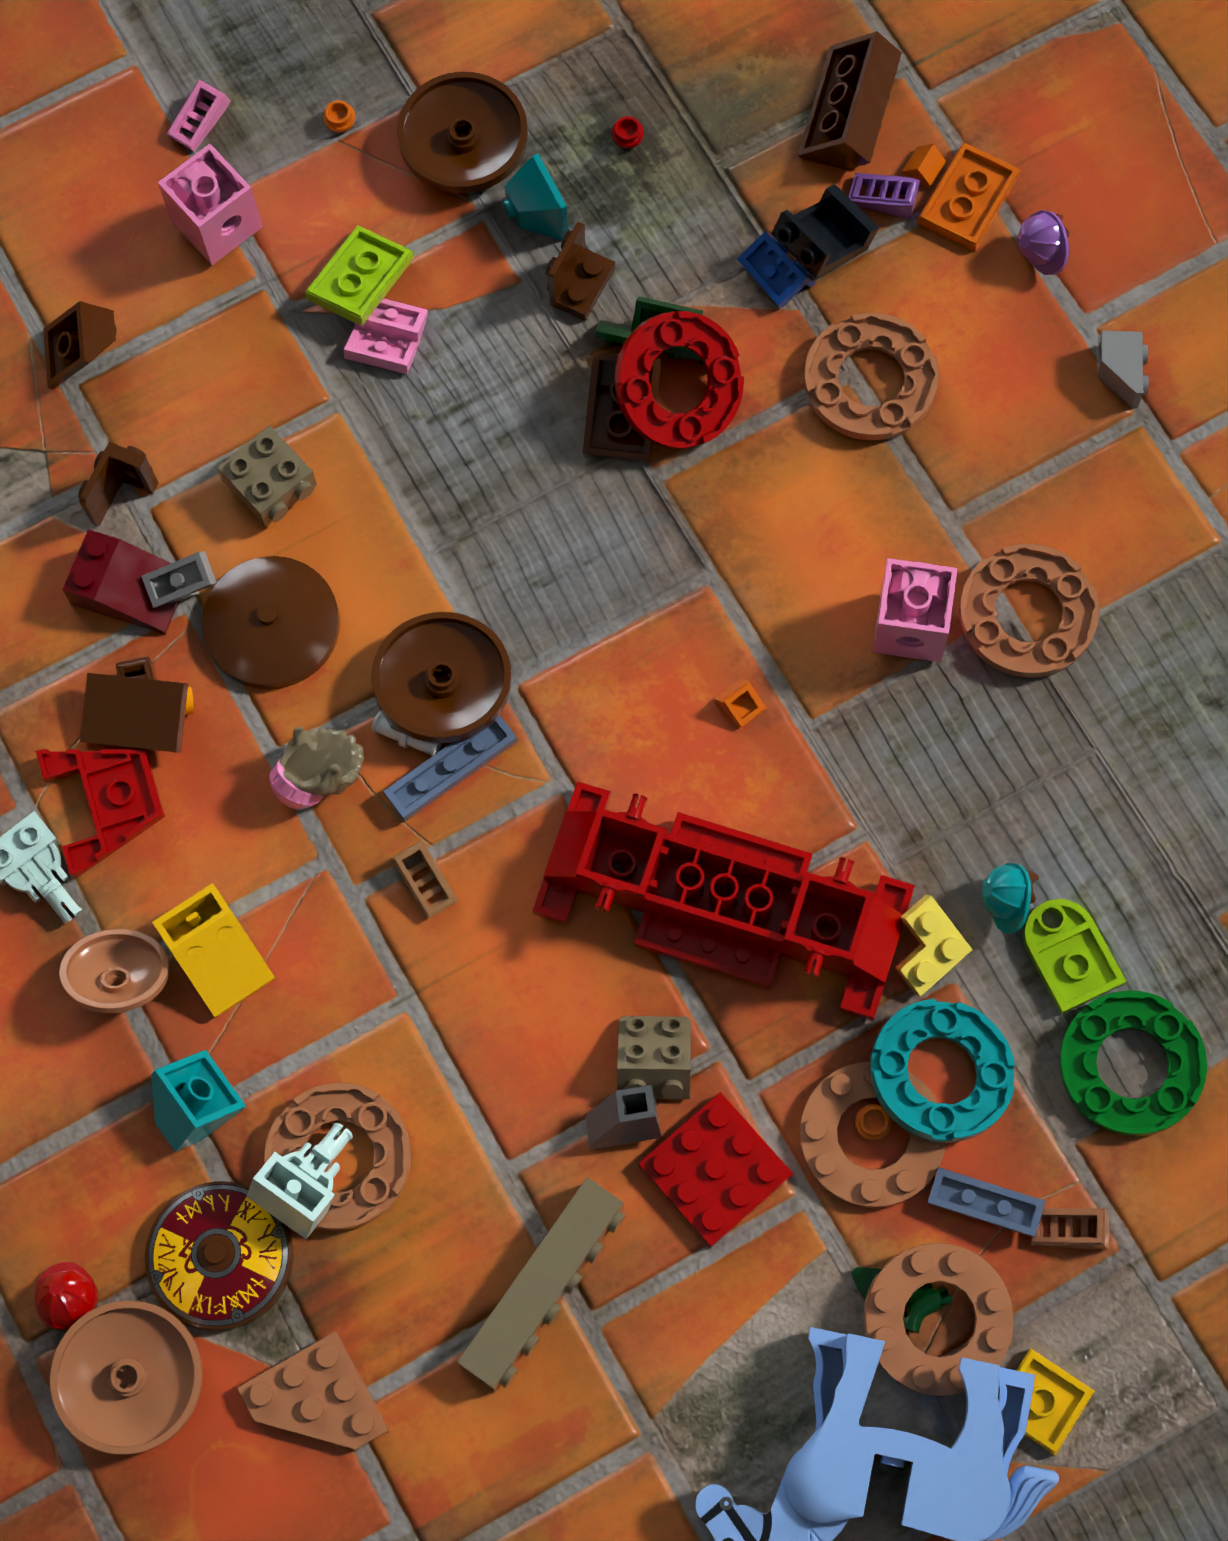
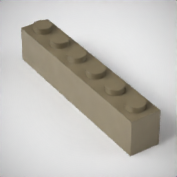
(541, 1284)

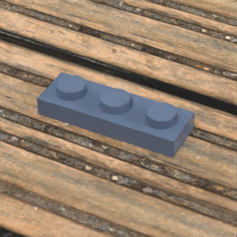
(986, 1202)

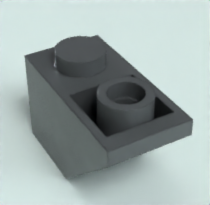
(624, 1118)

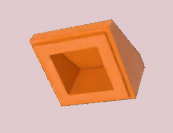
(740, 702)

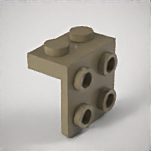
(655, 1054)

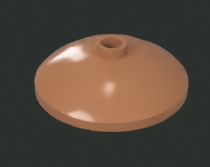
(114, 971)

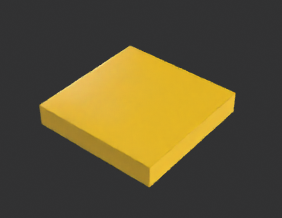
(1054, 1403)

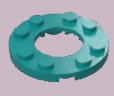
(973, 1033)

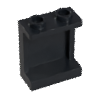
(826, 232)

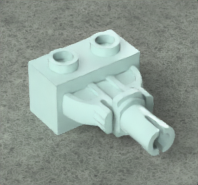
(28, 861)
(298, 1186)

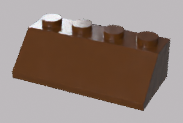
(850, 102)

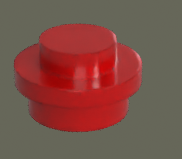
(627, 132)

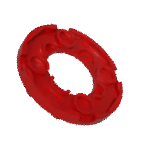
(723, 379)

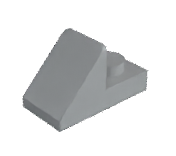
(179, 579)

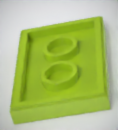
(359, 275)

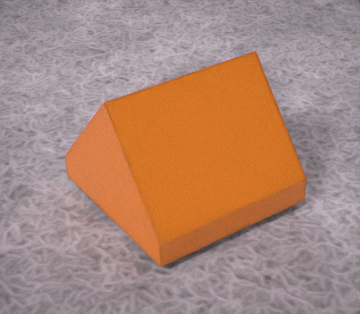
(924, 164)

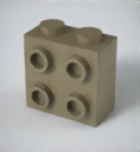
(267, 476)

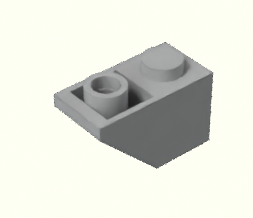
(1121, 364)

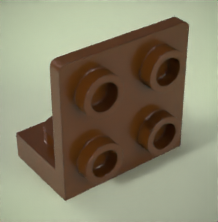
(577, 275)

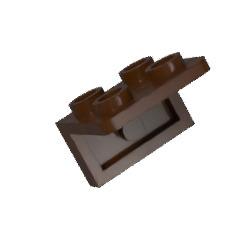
(110, 470)

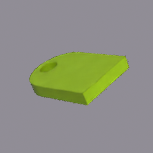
(1071, 957)

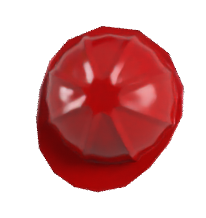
(64, 1295)

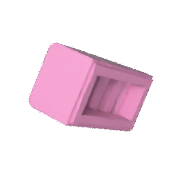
(195, 101)

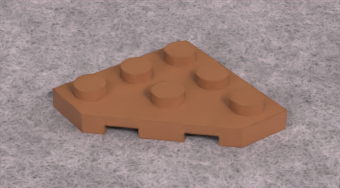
(317, 1397)

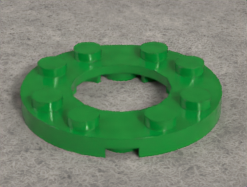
(1161, 1021)

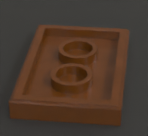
(134, 712)

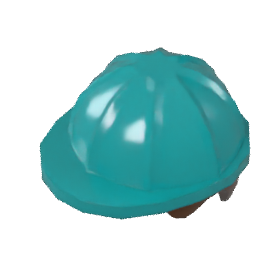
(1008, 896)

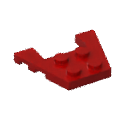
(119, 796)

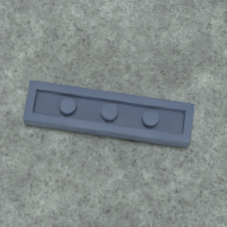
(448, 768)

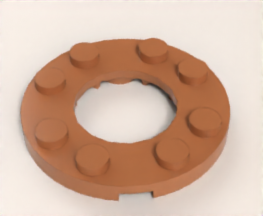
(877, 333)
(1038, 565)
(380, 1122)
(840, 1175)
(894, 1287)

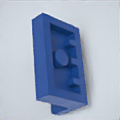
(775, 269)

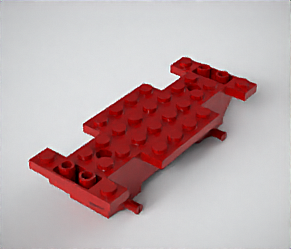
(724, 897)

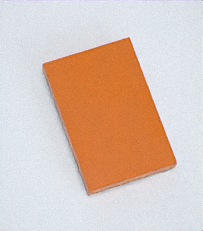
(968, 196)

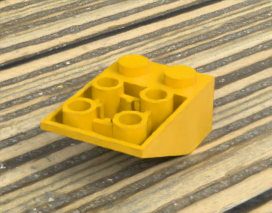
(213, 950)

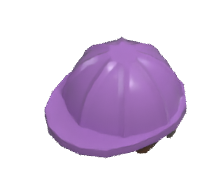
(1044, 242)

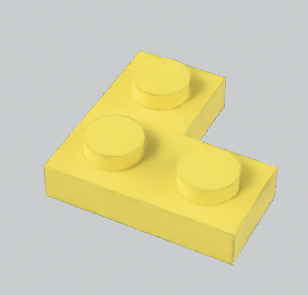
(939, 946)

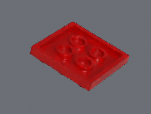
(715, 1169)

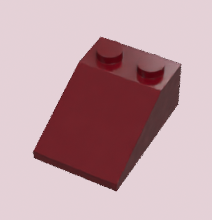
(110, 582)

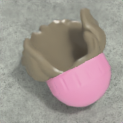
(315, 767)

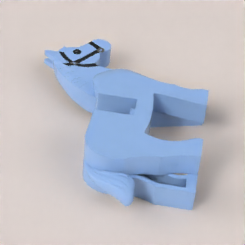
(948, 1490)

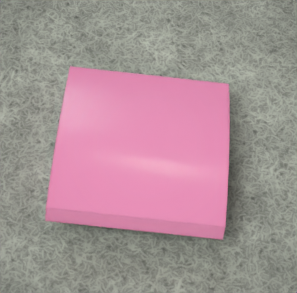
(388, 336)

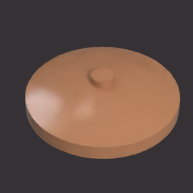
(126, 1377)

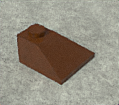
(76, 340)

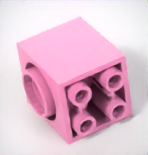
(210, 204)
(914, 610)

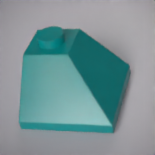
(536, 200)
(192, 1099)

